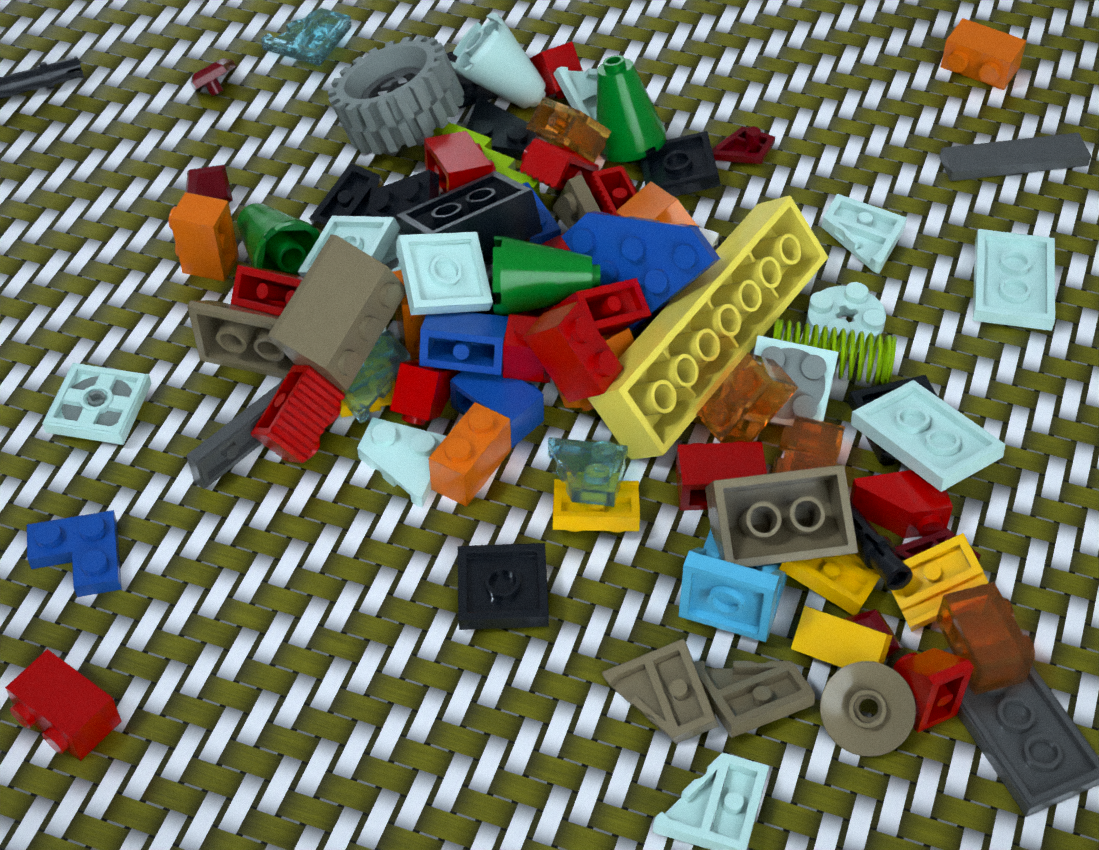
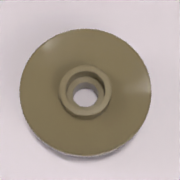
(843, 715)

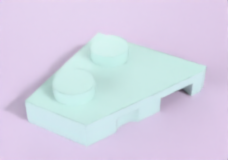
(400, 455)

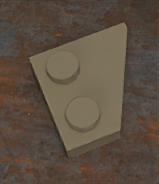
(666, 691)

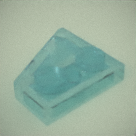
(310, 37)
(375, 375)
(589, 469)

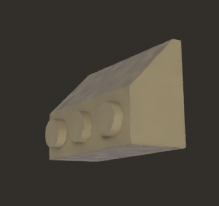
(338, 312)
(237, 338)
(782, 516)

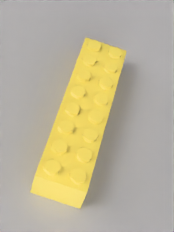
(709, 328)

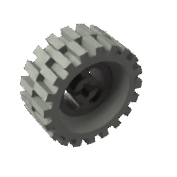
(396, 95)

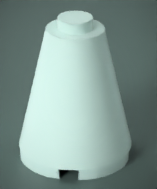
(498, 63)

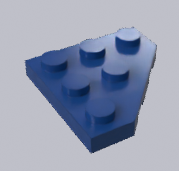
(654, 252)

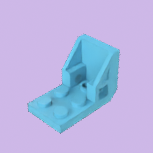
(730, 594)

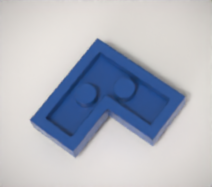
(86, 542)

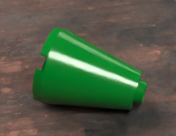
(626, 111)
(275, 238)
(537, 275)

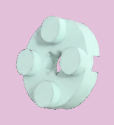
(848, 301)

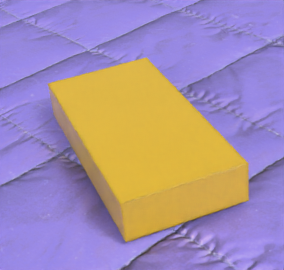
(838, 639)

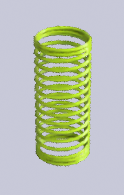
(886, 351)

